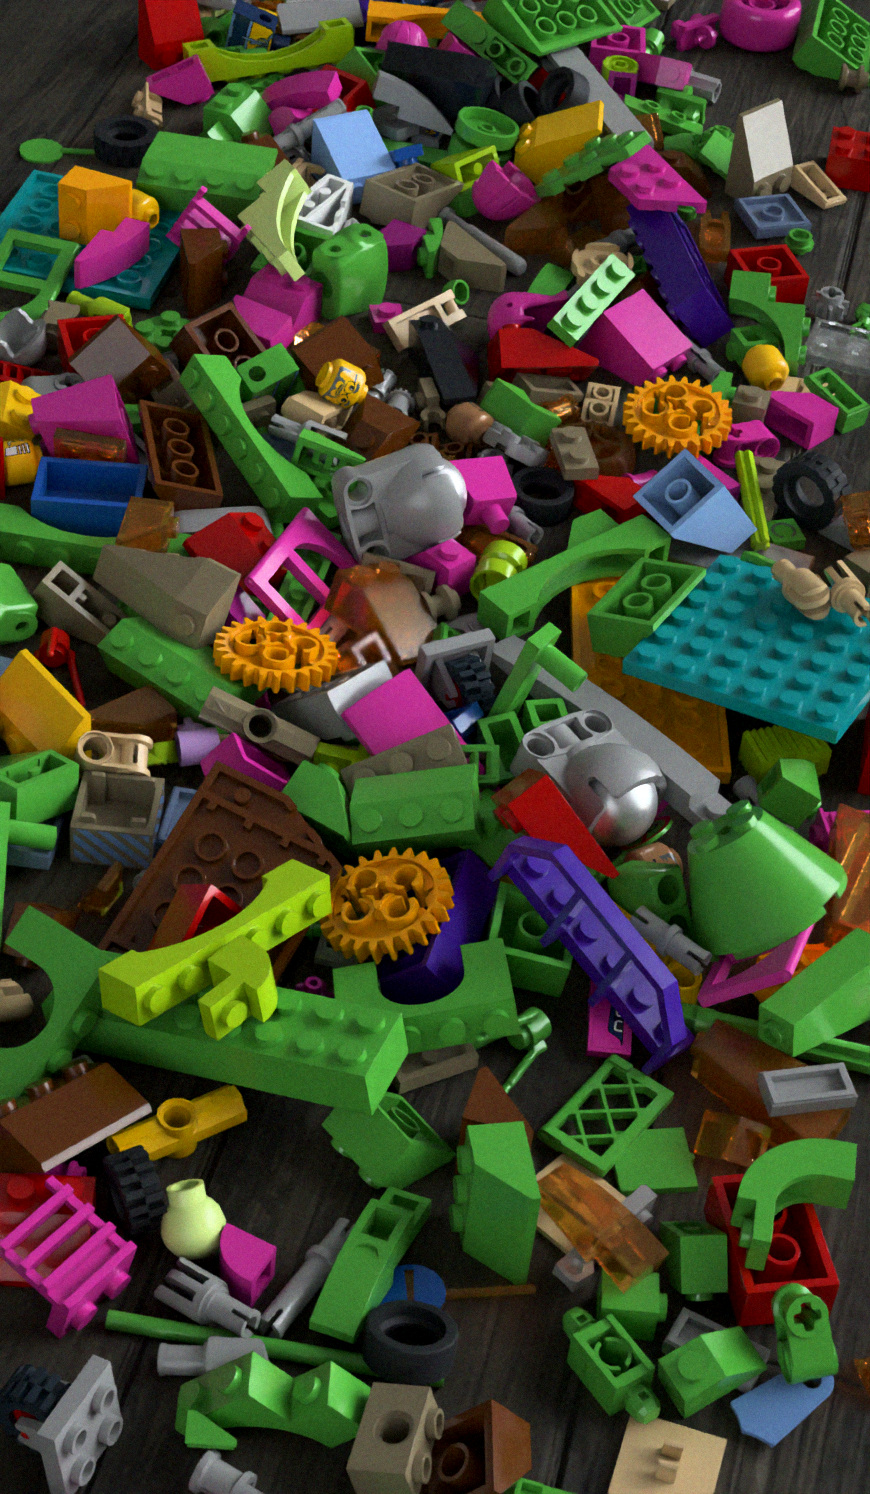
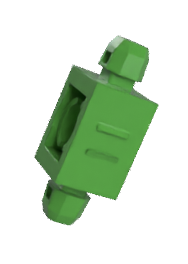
(615, 1346)

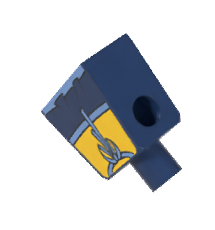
(254, 28)

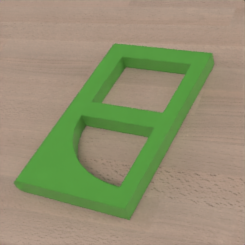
(44, 289)

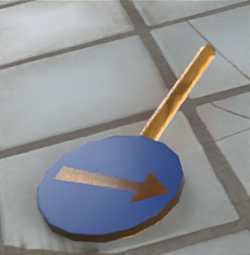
(424, 1285)

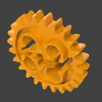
(676, 423)
(275, 654)
(390, 917)

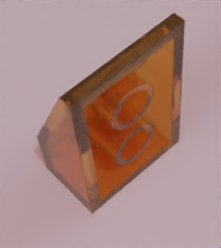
(385, 602)

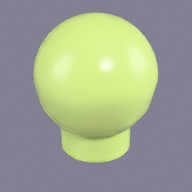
(192, 1220)

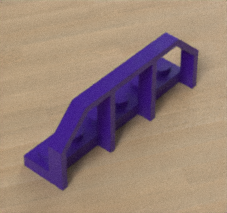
(601, 943)

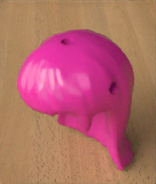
(524, 308)

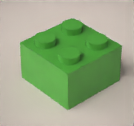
(521, 928)

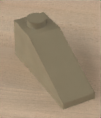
(75, 605)

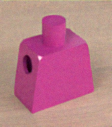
(488, 492)

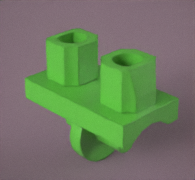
(684, 102)

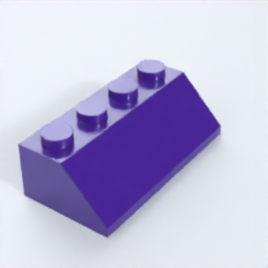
(438, 967)

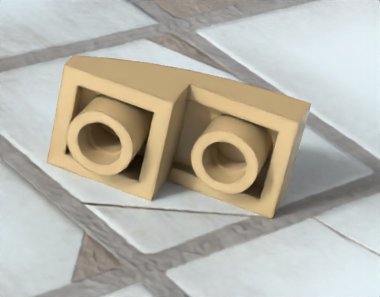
(600, 403)

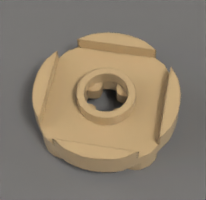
(595, 253)

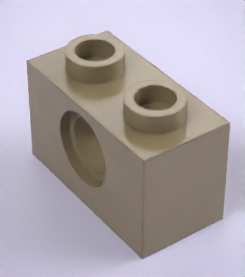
(395, 1440)

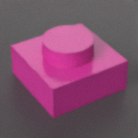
(382, 313)

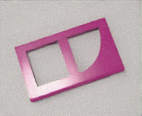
(302, 533)
(772, 970)

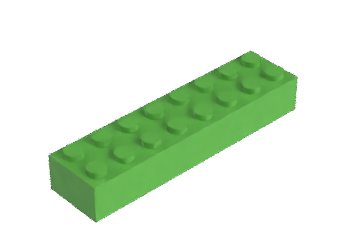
(305, 1050)

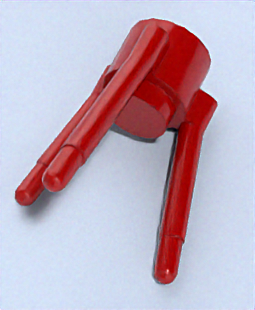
(55, 651)

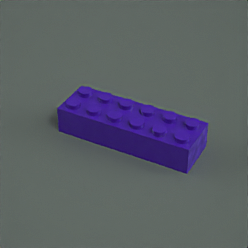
(680, 274)

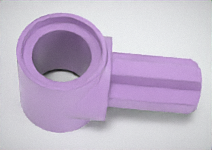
(194, 742)

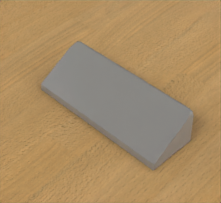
(304, 15)

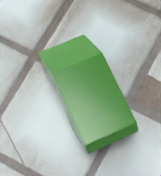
(516, 411)

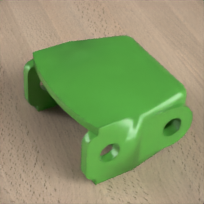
(351, 270)
(16, 608)

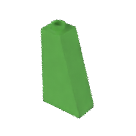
(821, 999)

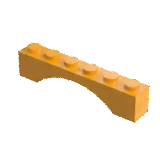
(426, 17)

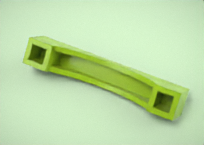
(324, 45)
(155, 980)

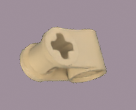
(116, 753)

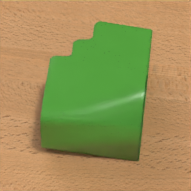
(654, 886)

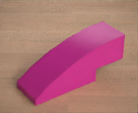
(304, 91)
(111, 253)

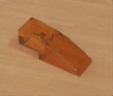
(600, 1226)

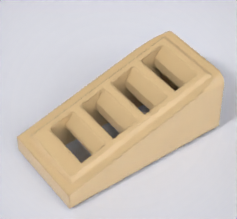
(815, 185)

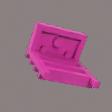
(200, 215)
(87, 1275)

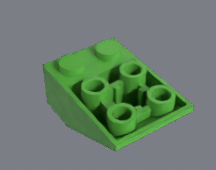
(38, 784)

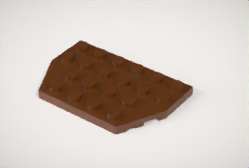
(224, 839)

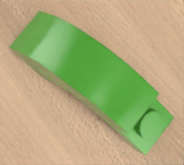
(785, 1176)

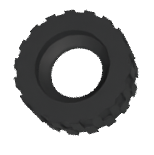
(123, 140)
(793, 501)

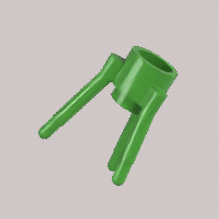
(534, 1030)

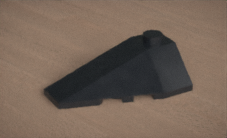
(443, 76)
(445, 357)

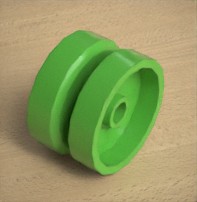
(484, 127)

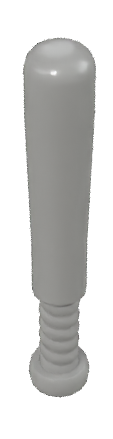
(515, 263)

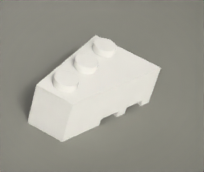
(327, 205)

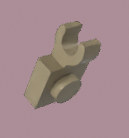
(428, 404)

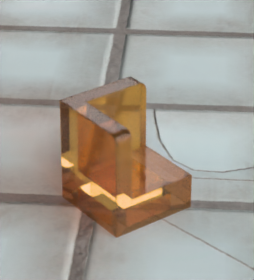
(731, 1138)

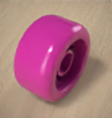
(760, 23)

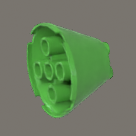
(755, 882)

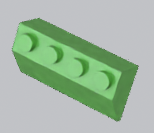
(181, 674)

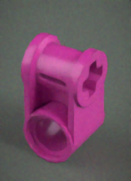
(744, 436)

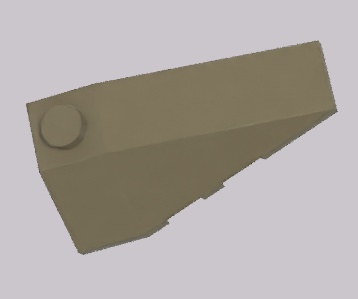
(171, 591)

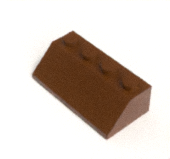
(180, 456)

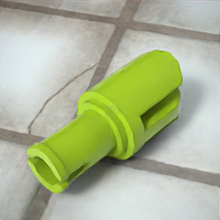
(98, 307)

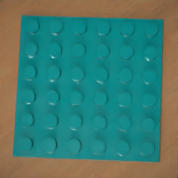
(37, 212)
(758, 654)

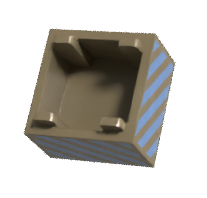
(116, 819)

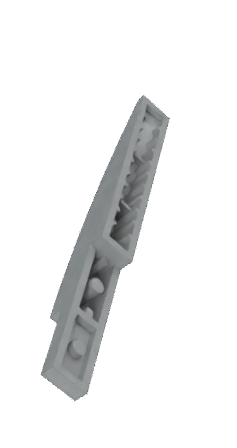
(690, 786)

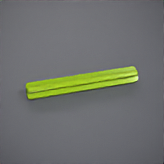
(752, 499)

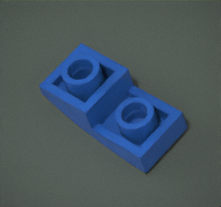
(406, 155)

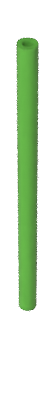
(275, 1348)

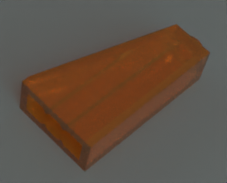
(851, 848)
(729, 1068)

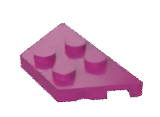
(653, 183)

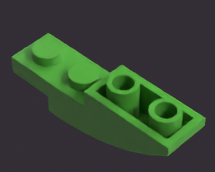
(488, 43)
(368, 1262)

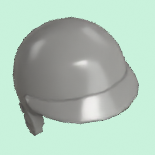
(22, 338)

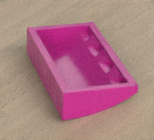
(395, 715)

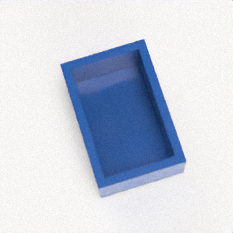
(86, 494)

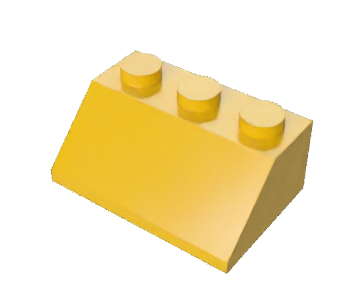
(39, 710)

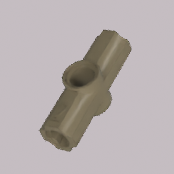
(234, 716)

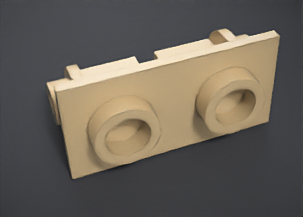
(148, 106)

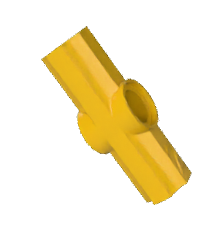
(182, 1124)

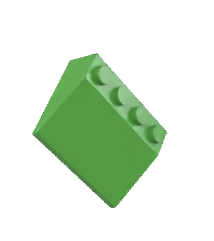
(550, 24)
(831, 36)
(182, 164)

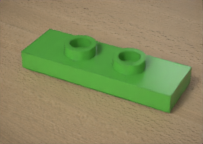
(671, 122)

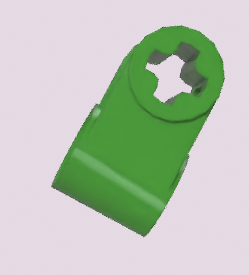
(806, 1341)

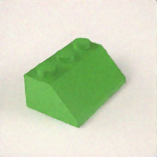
(639, 604)
(416, 810)
(496, 1198)

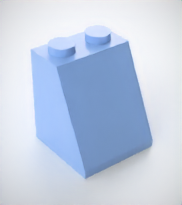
(349, 149)
(695, 505)

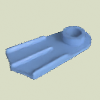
(777, 1407)

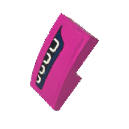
(607, 1030)

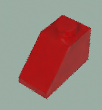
(609, 494)

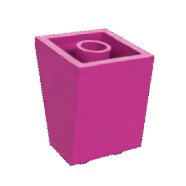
(636, 341)
(84, 407)

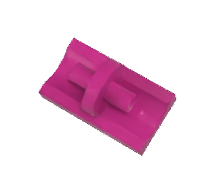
(695, 32)

